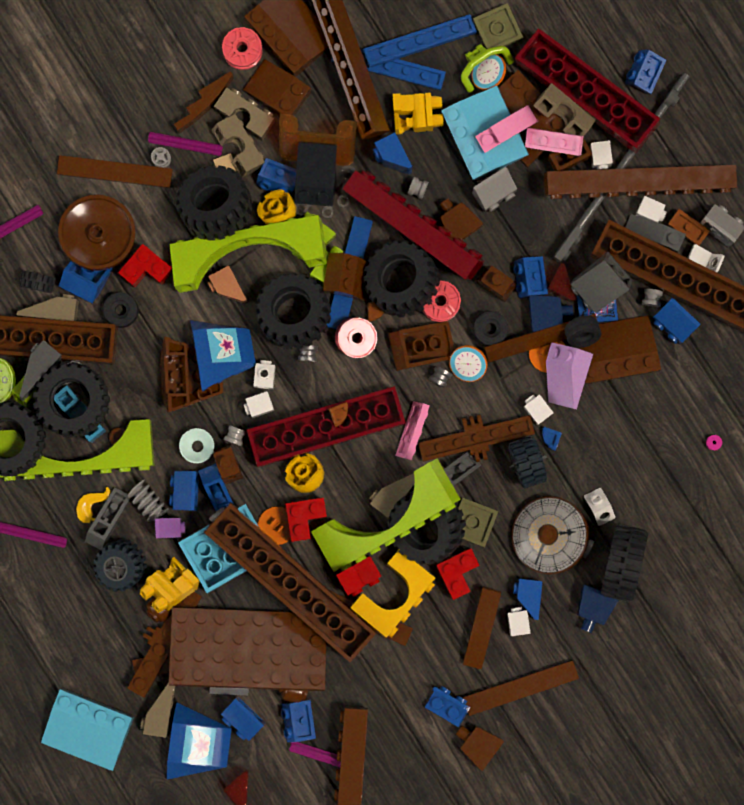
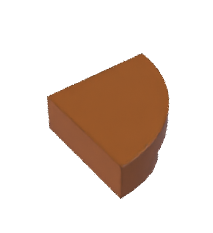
(374, 312)
(339, 413)

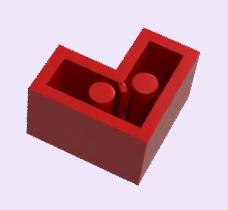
(145, 262)
(298, 515)
(452, 570)
(358, 576)

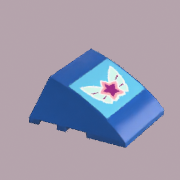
(221, 351)
(196, 743)

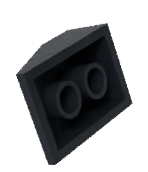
(316, 173)

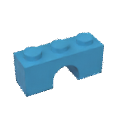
(74, 407)

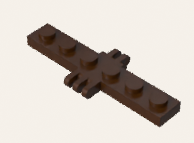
(476, 438)
(158, 651)

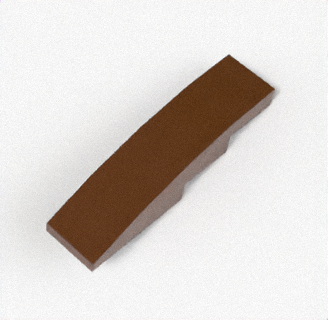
(209, 96)
(482, 628)

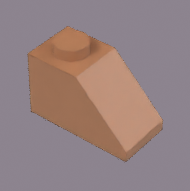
(226, 285)

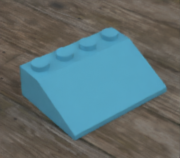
(473, 117)
(209, 560)
(87, 729)

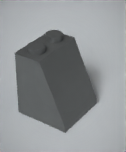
(601, 283)

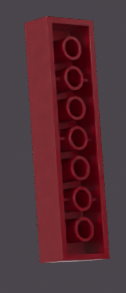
(599, 97)
(414, 225)
(317, 431)

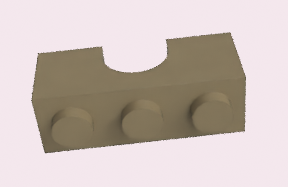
(556, 102)
(232, 103)
(232, 131)

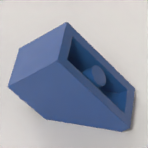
(215, 487)
(529, 595)

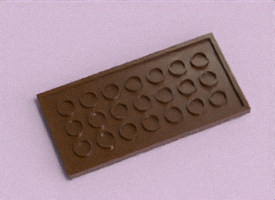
(245, 650)

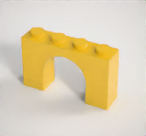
(383, 620)

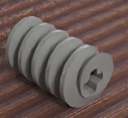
(147, 501)

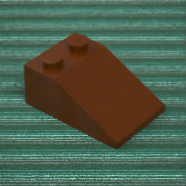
(277, 89)
(345, 276)
(421, 345)

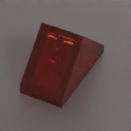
(561, 284)
(238, 789)

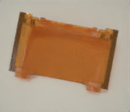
(290, 137)

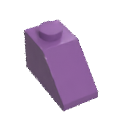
(169, 528)

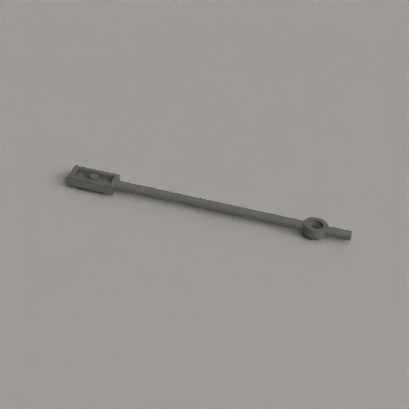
(574, 235)

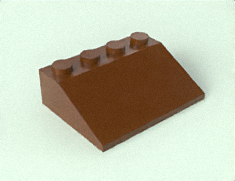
(289, 32)
(518, 94)
(623, 351)

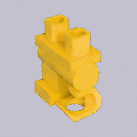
(421, 108)
(166, 592)

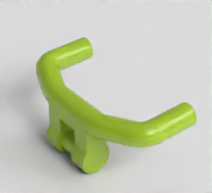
(479, 55)

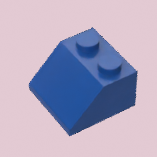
(392, 155)
(84, 282)
(675, 321)
(185, 490)
(243, 719)

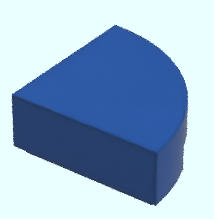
(551, 438)

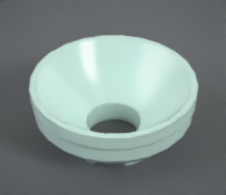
(189, 438)

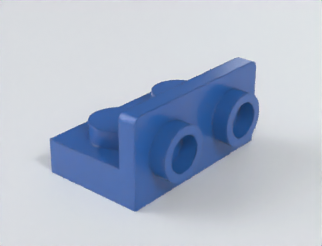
(645, 71)
(276, 176)
(530, 276)
(447, 706)
(298, 721)

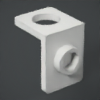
(705, 258)
(599, 504)

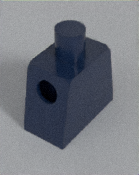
(547, 312)
(594, 607)

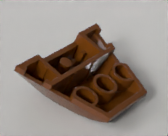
(181, 376)

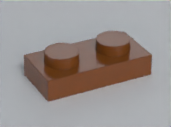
(684, 223)

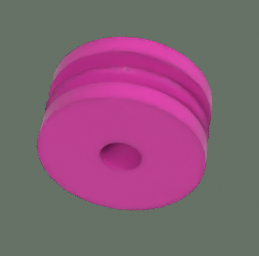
(709, 442)

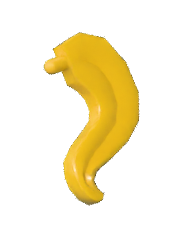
(85, 504)

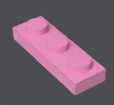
(554, 141)
(412, 430)

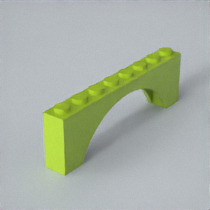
(195, 257)
(129, 452)
(431, 495)

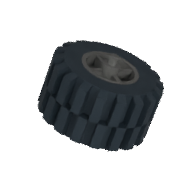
(528, 462)
(119, 565)

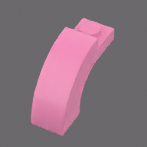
(506, 128)

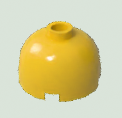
(276, 207)
(304, 473)

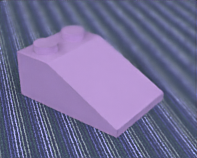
(566, 374)

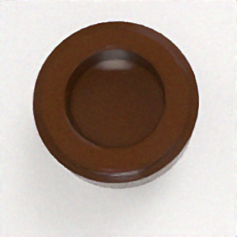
(116, 434)

